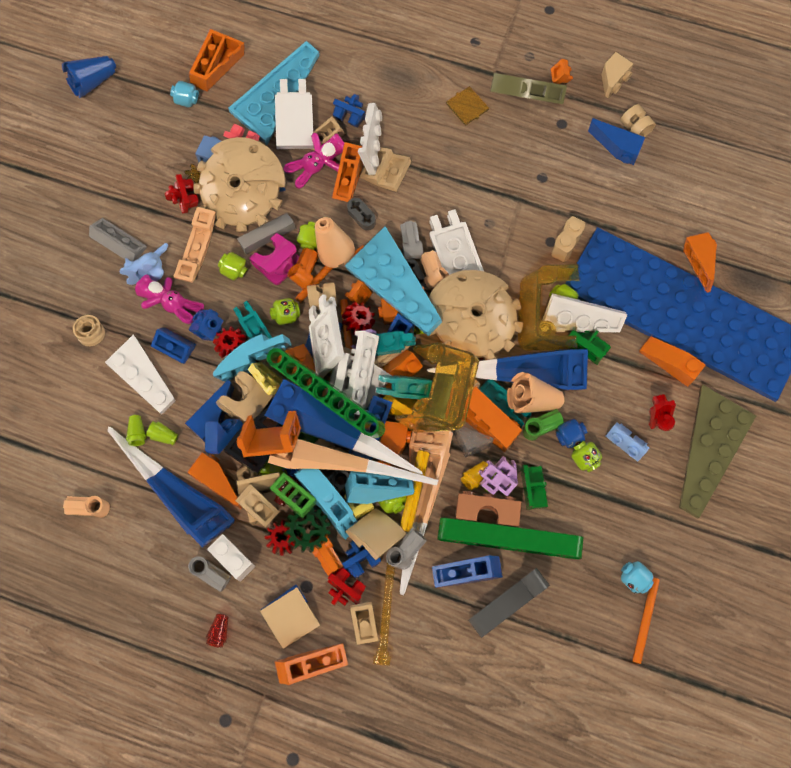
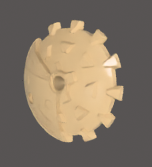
(259, 185)
(480, 292)

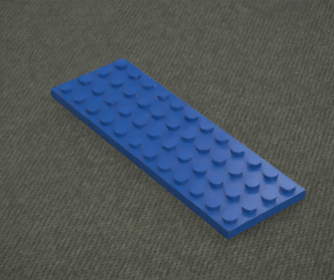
(677, 310)

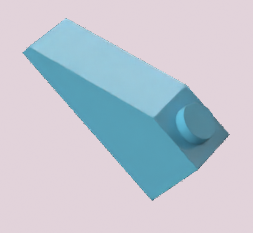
(372, 488)

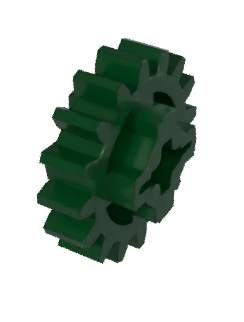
(316, 530)

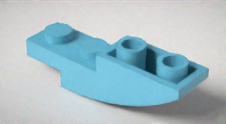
(248, 353)
(327, 499)

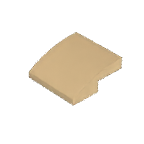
(390, 170)
(260, 483)
(376, 533)
(290, 618)

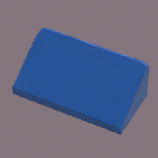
(172, 345)

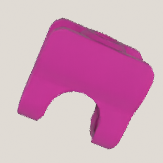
(277, 264)

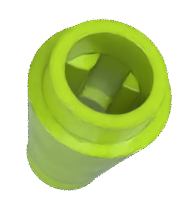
(135, 432)
(161, 433)

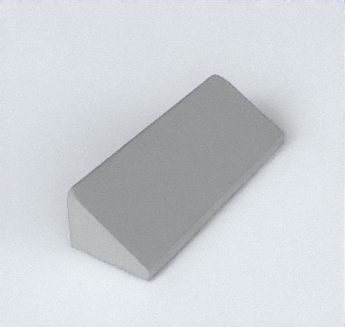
(262, 234)
(116, 240)

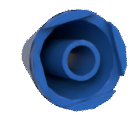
(88, 73)

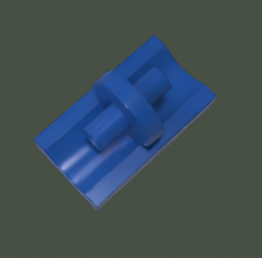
(342, 108)
(353, 563)

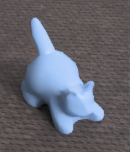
(147, 264)

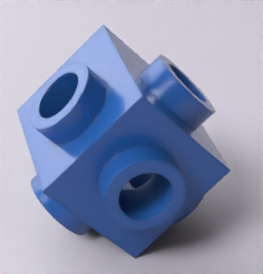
(206, 324)

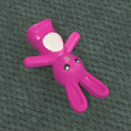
(314, 161)
(170, 300)

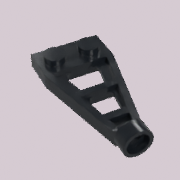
(254, 463)

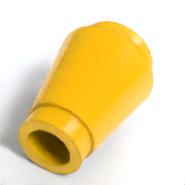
(472, 477)

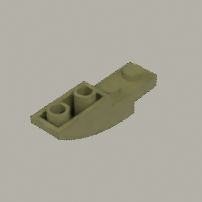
(528, 88)

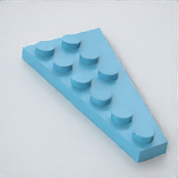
(257, 105)
(390, 277)

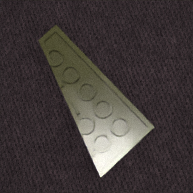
(714, 442)

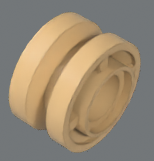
(87, 323)

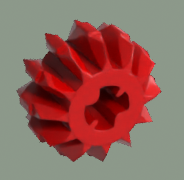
(356, 311)
(227, 336)
(274, 540)

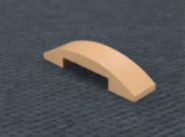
(197, 245)

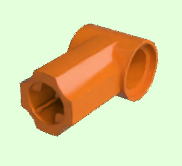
(301, 271)
(327, 556)

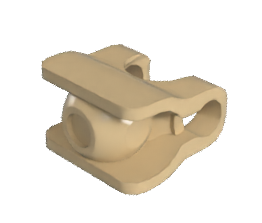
(252, 400)

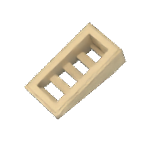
(326, 127)

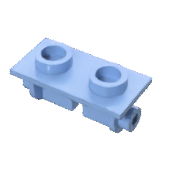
(621, 437)

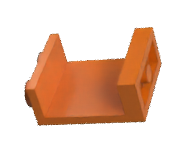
(269, 440)

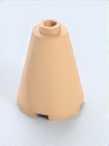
(332, 243)
(533, 395)

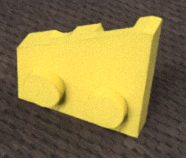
(265, 377)

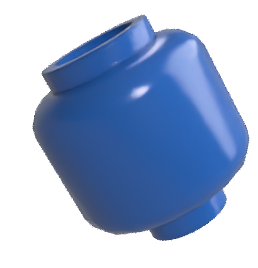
(571, 433)

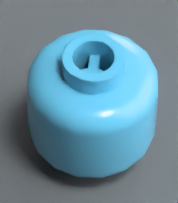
(184, 94)
(637, 577)

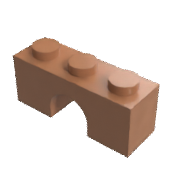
(506, 509)

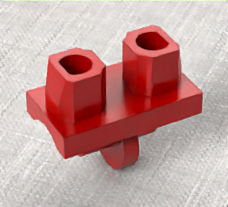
(180, 195)
(662, 413)
(338, 582)

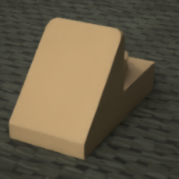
(257, 505)
(364, 623)

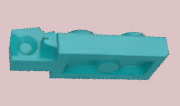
(394, 342)

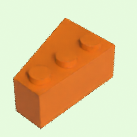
(215, 59)
(491, 421)

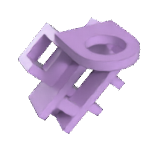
(501, 479)

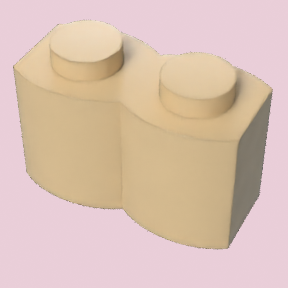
(568, 239)

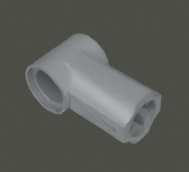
(411, 245)
(407, 549)
(211, 574)

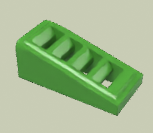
(288, 500)

